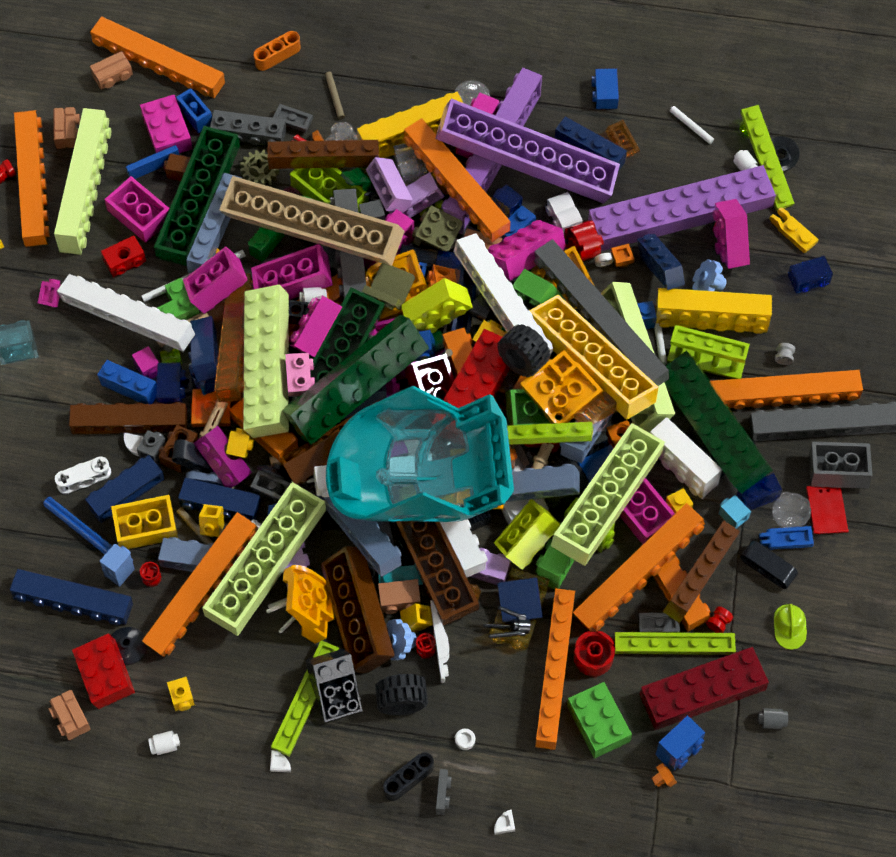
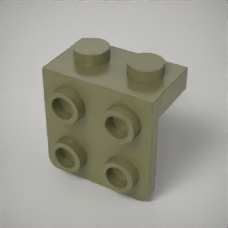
(437, 229)
(390, 286)

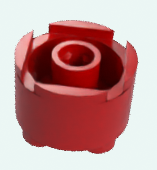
(584, 239)
(590, 643)

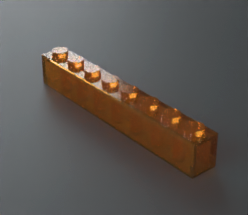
(230, 366)

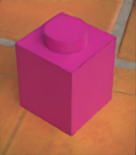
(146, 362)

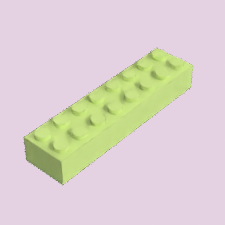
(82, 181)
(623, 301)
(264, 361)
(607, 494)
(264, 559)

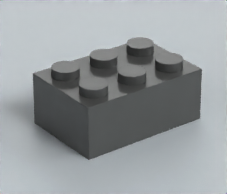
(840, 465)

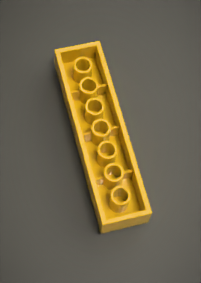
(597, 356)

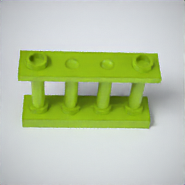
(711, 352)

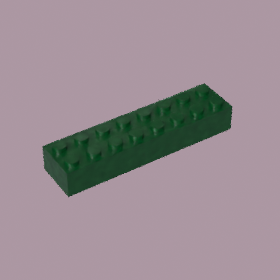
(209, 161)
(348, 333)
(355, 379)
(715, 423)

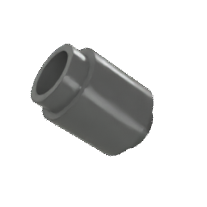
(773, 718)

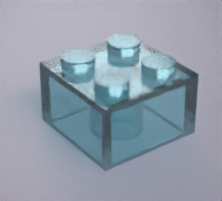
(17, 342)

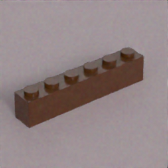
(322, 154)
(126, 418)
(701, 571)

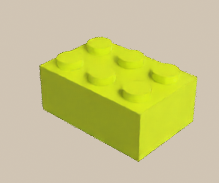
(437, 305)
(527, 534)

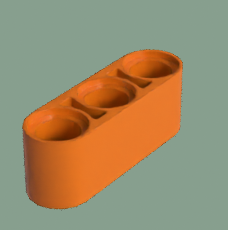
(268, 56)

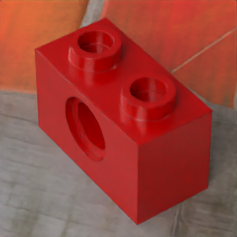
(114, 253)

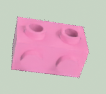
(298, 373)

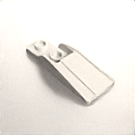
(442, 644)

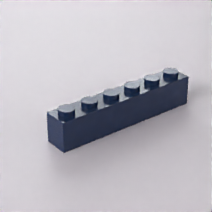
(71, 597)

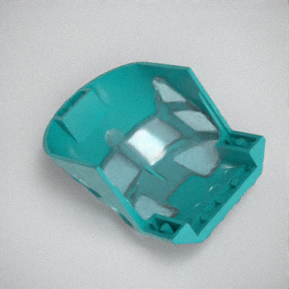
(421, 460)

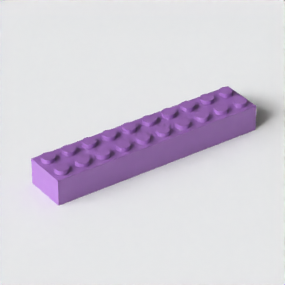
(515, 108)
(527, 151)
(680, 207)

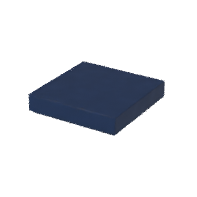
(520, 597)

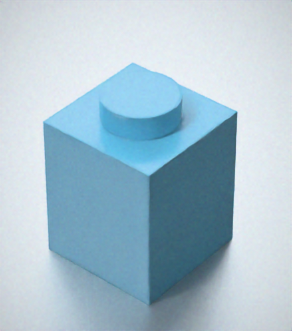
(734, 511)

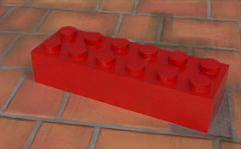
(481, 372)

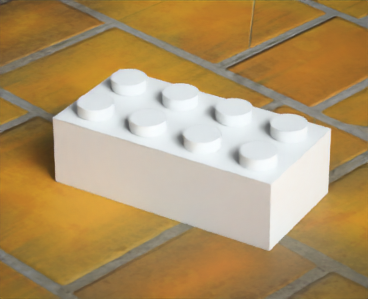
(687, 459)

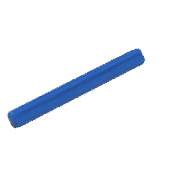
(77, 525)

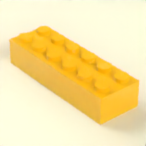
(390, 130)
(713, 310)

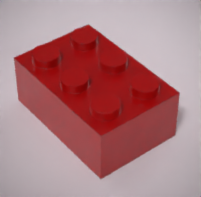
(103, 671)

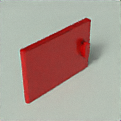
(827, 510)

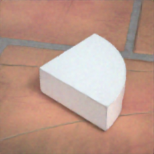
(132, 442)
(279, 762)
(505, 823)

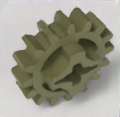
(257, 168)

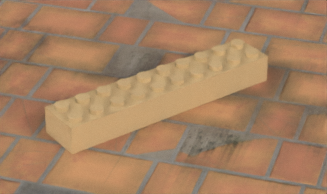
(312, 220)

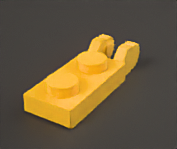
(794, 230)

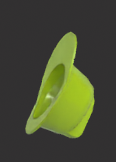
(790, 626)

